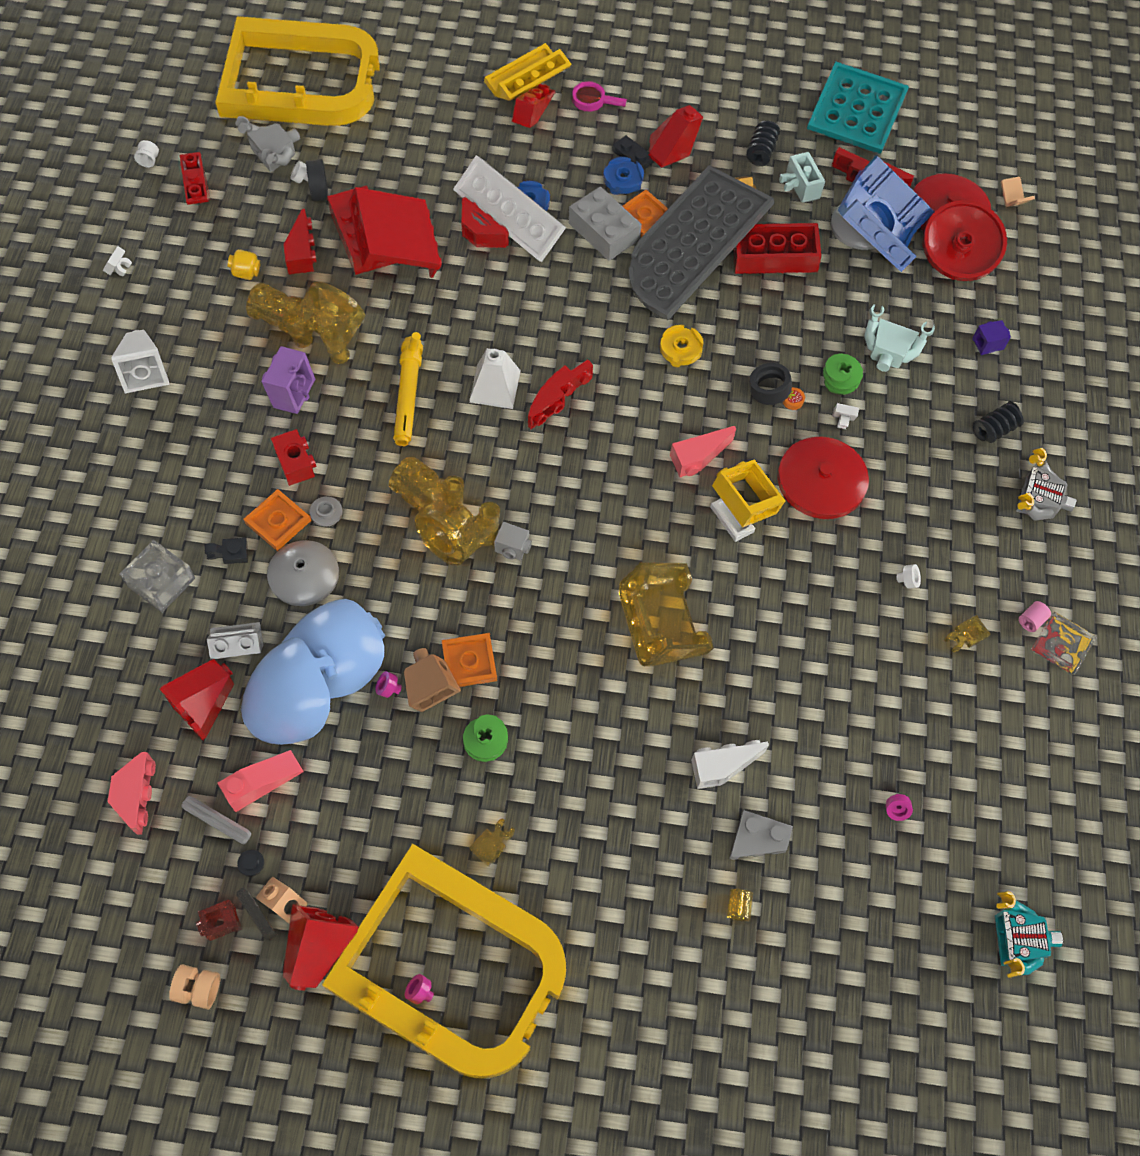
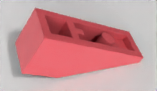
(697, 452)
(259, 779)

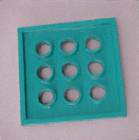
(863, 118)

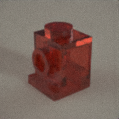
(208, 917)

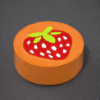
(795, 399)

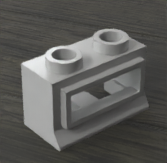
(235, 640)

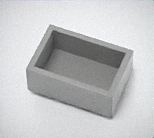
(604, 223)

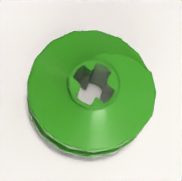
(842, 374)
(488, 749)

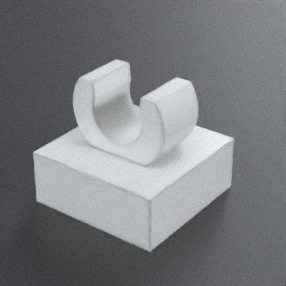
(116, 261)
(845, 413)

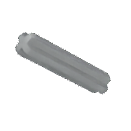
(216, 820)

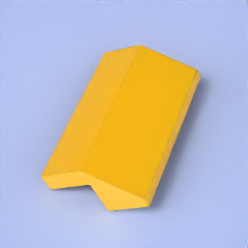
(526, 72)

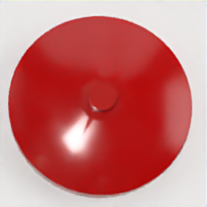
(946, 188)
(964, 240)
(823, 477)

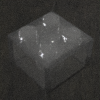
(157, 576)

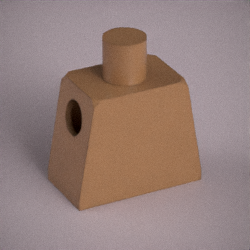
(428, 681)

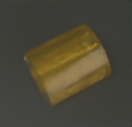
(740, 905)

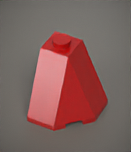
(675, 136)
(200, 695)
(314, 945)

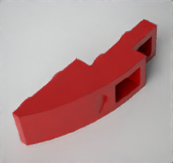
(853, 164)
(552, 394)

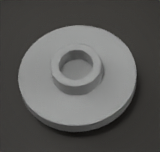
(326, 511)

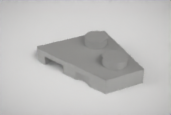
(760, 836)

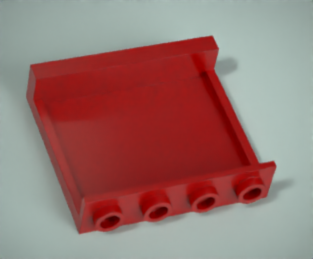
(393, 229)

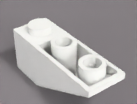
(720, 765)

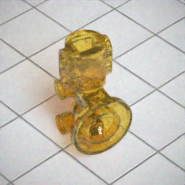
(321, 310)
(443, 521)

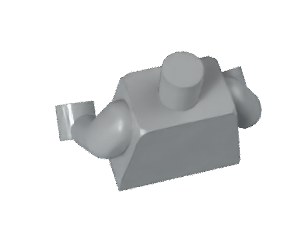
(270, 142)

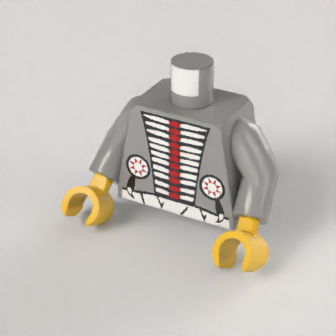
(1043, 490)

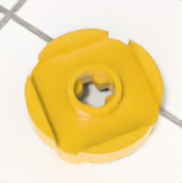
(681, 356)

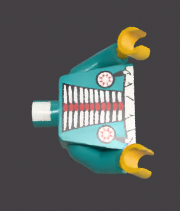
(1023, 936)

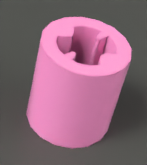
(1034, 616)

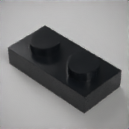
(628, 148)

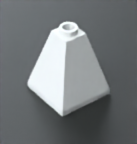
(139, 363)
(495, 380)

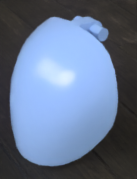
(347, 636)
(288, 694)

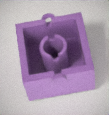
(288, 380)

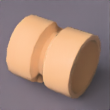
(203, 991)

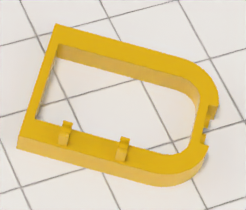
(297, 106)
(414, 1025)

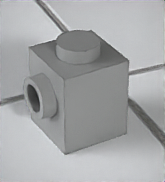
(512, 541)

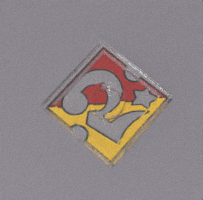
(1063, 643)

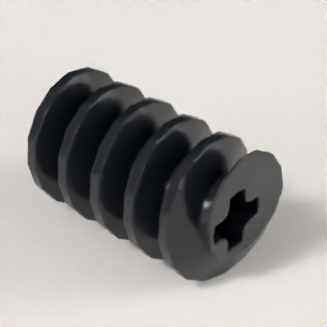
(763, 143)
(998, 422)

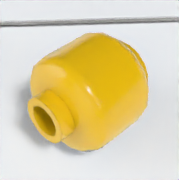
(244, 264)

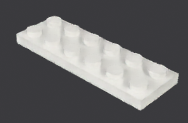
(510, 207)

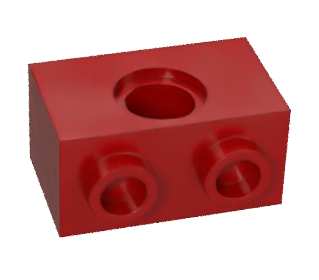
(290, 445)

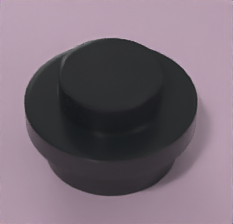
(250, 862)

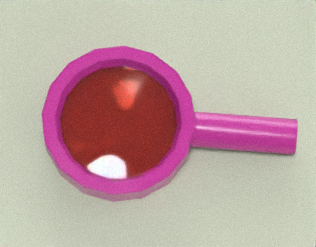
(591, 97)

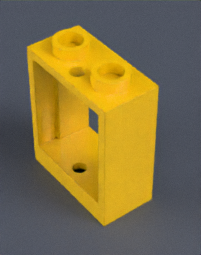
(768, 494)

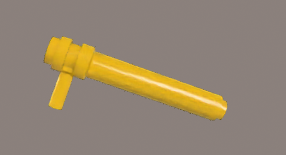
(410, 362)

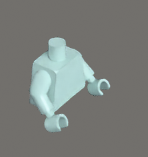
(893, 343)

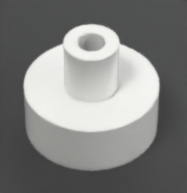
(299, 172)
(910, 576)

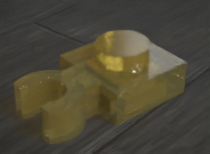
(969, 632)
(490, 844)

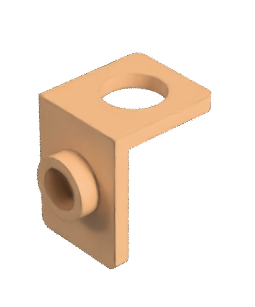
(1013, 192)
(276, 895)

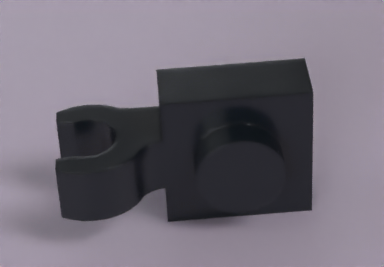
(232, 550)

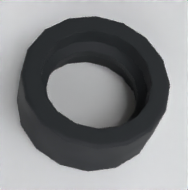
(317, 180)
(773, 396)

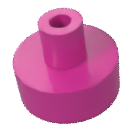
(387, 685)
(899, 807)
(419, 990)

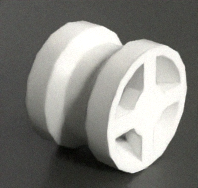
(146, 153)

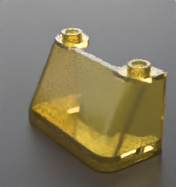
(659, 614)

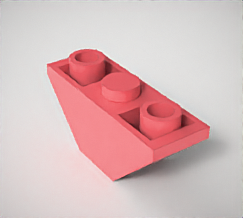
(131, 791)

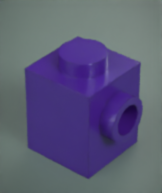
(991, 337)

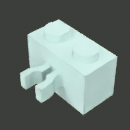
(804, 177)

